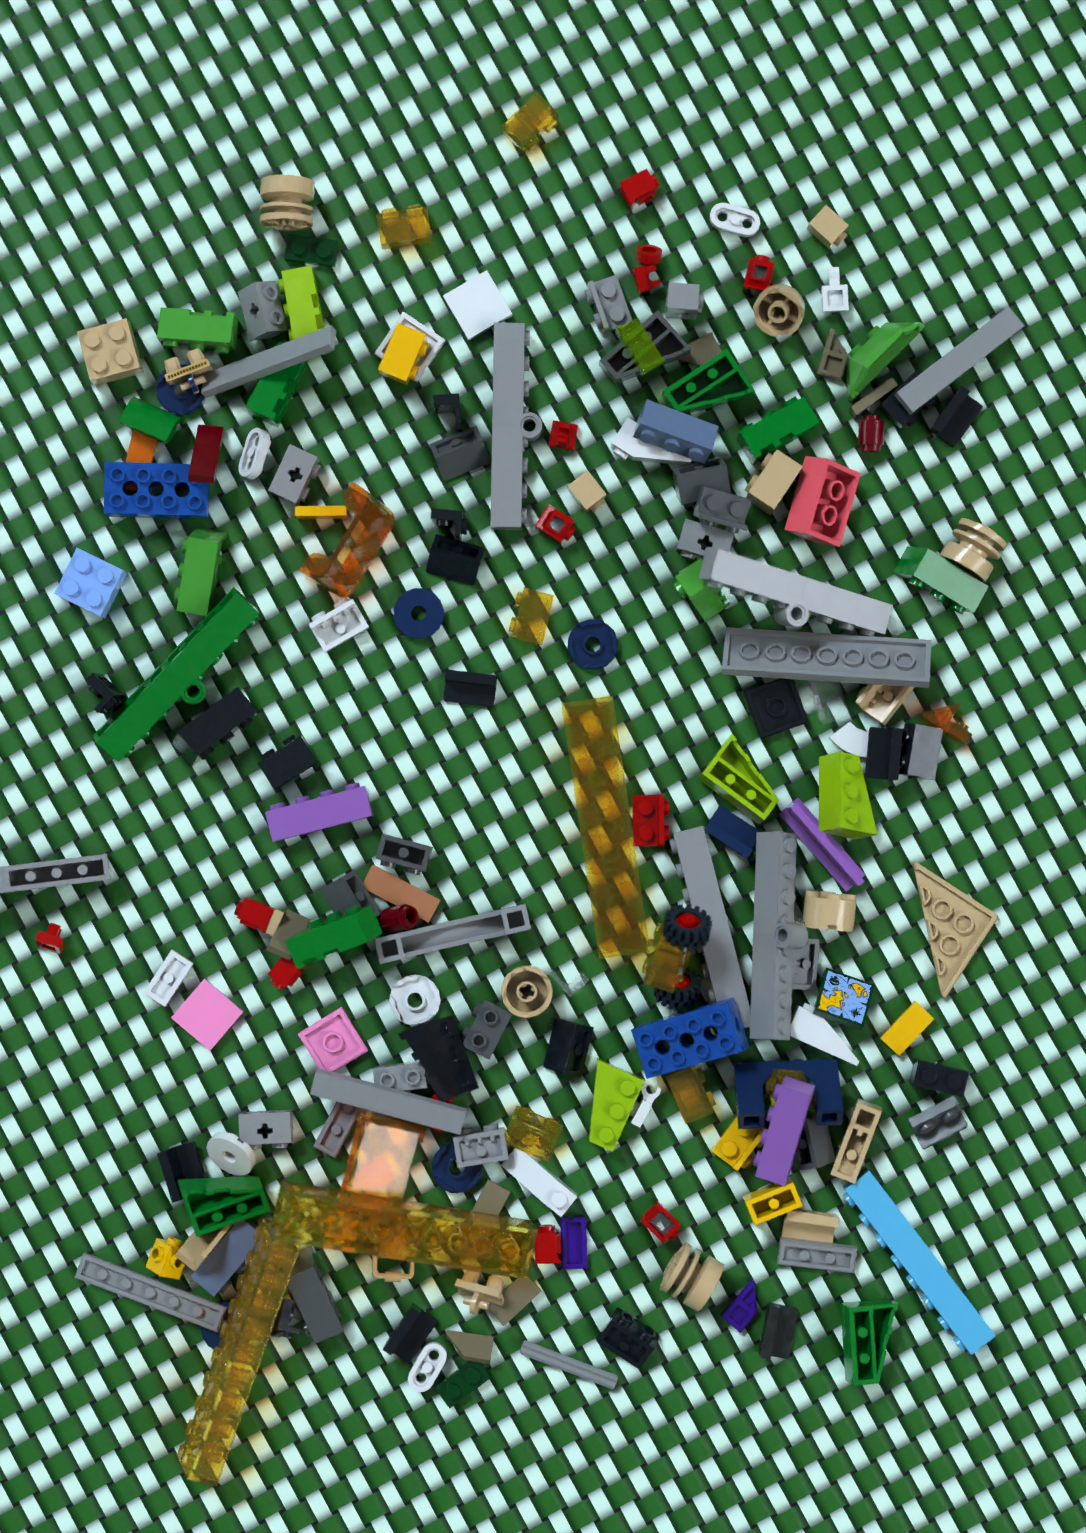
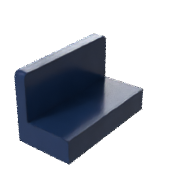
(732, 831)

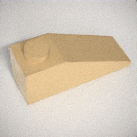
(856, 1140)

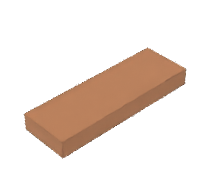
(400, 892)

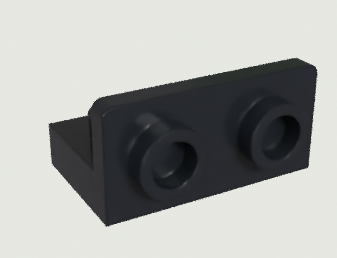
(445, 519)
(102, 687)
(281, 1324)
(628, 1338)

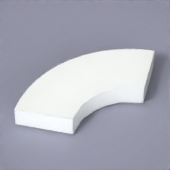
(851, 740)

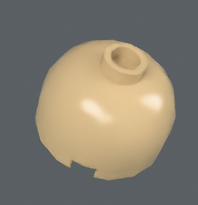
(779, 310)

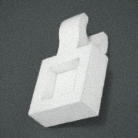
(834, 295)
(641, 1109)

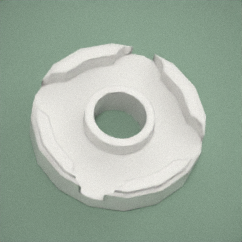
(422, 986)
(231, 1154)

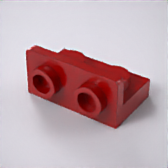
(648, 820)

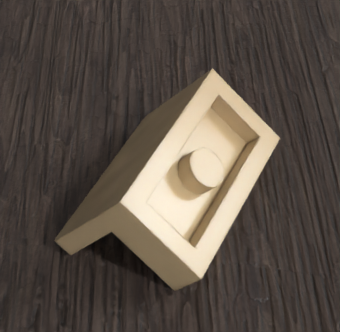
(810, 1225)
(198, 1248)

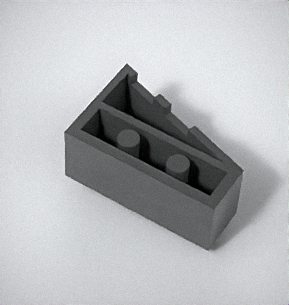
(669, 343)
(313, 1298)

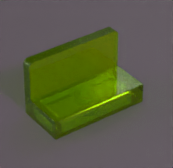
(639, 346)

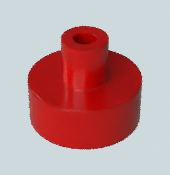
(648, 254)

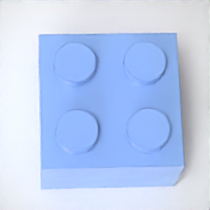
(90, 583)

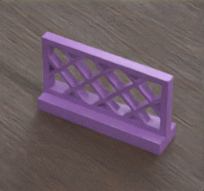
(822, 845)

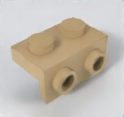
(882, 700)

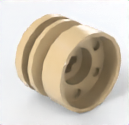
(286, 202)
(975, 545)
(689, 1275)

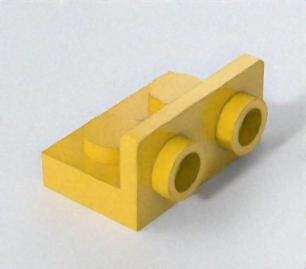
(737, 1145)

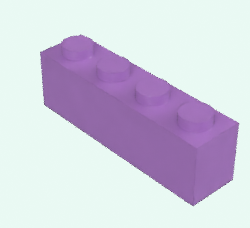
(318, 813)
(784, 1130)

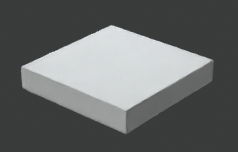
(477, 305)
(434, 340)

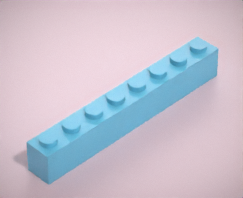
(918, 1260)

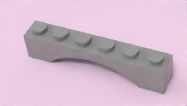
(452, 933)

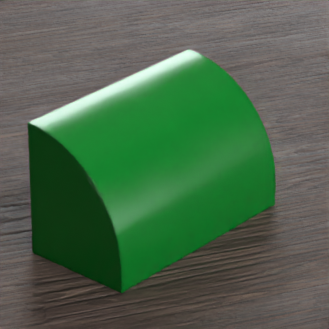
(150, 420)

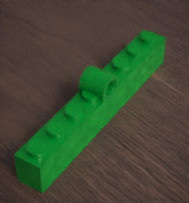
(176, 674)

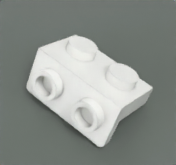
(338, 624)

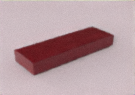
(206, 454)

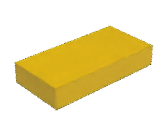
(321, 512)
(906, 1028)

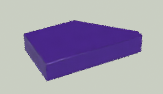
(742, 1307)

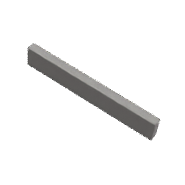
(959, 360)
(269, 361)
(388, 1101)
(151, 1292)

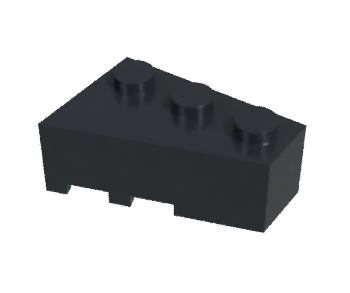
(214, 727)
(443, 1056)

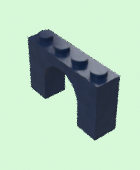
(751, 1081)

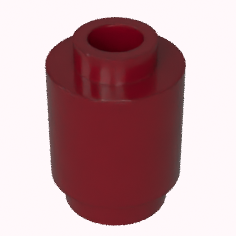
(871, 434)
(399, 918)

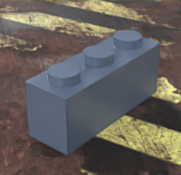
(675, 431)
(226, 1258)

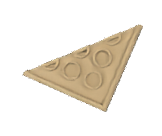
(953, 925)

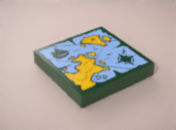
(843, 999)

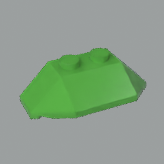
(877, 354)

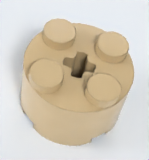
(829, 910)
(533, 1004)

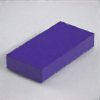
(573, 1242)

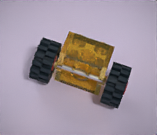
(670, 954)

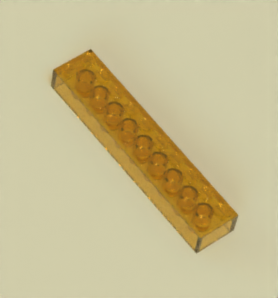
(605, 827)
(403, 1230)
(237, 1356)

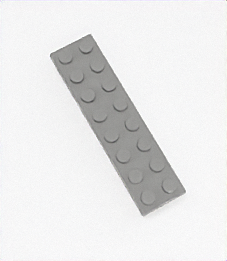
(827, 657)

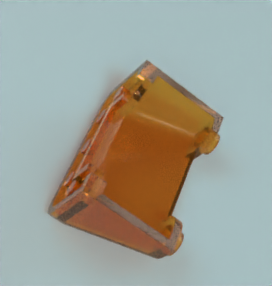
(357, 547)
(381, 1155)

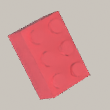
(822, 501)

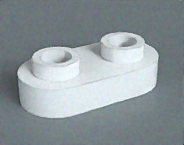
(735, 217)
(254, 453)
(427, 1366)

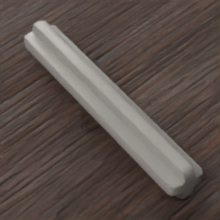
(568, 1364)

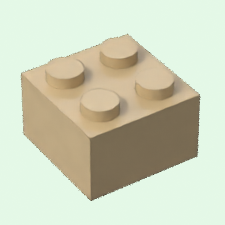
(110, 352)
(773, 482)

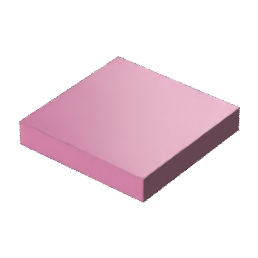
(207, 1014)
(333, 1041)

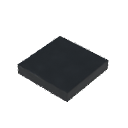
(775, 707)

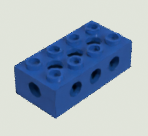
(144, 505)
(697, 1022)

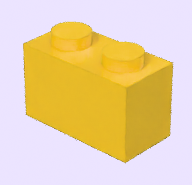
(403, 354)
(772, 1201)

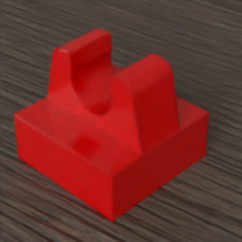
(642, 280)
(563, 435)
(51, 939)

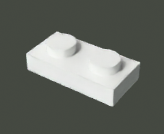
(168, 978)

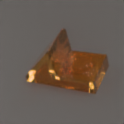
(942, 718)

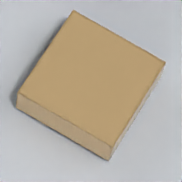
(274, 921)

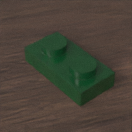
(311, 250)
(462, 1382)

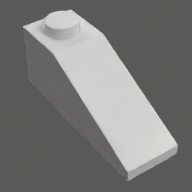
(627, 446)
(818, 1033)
(540, 1181)

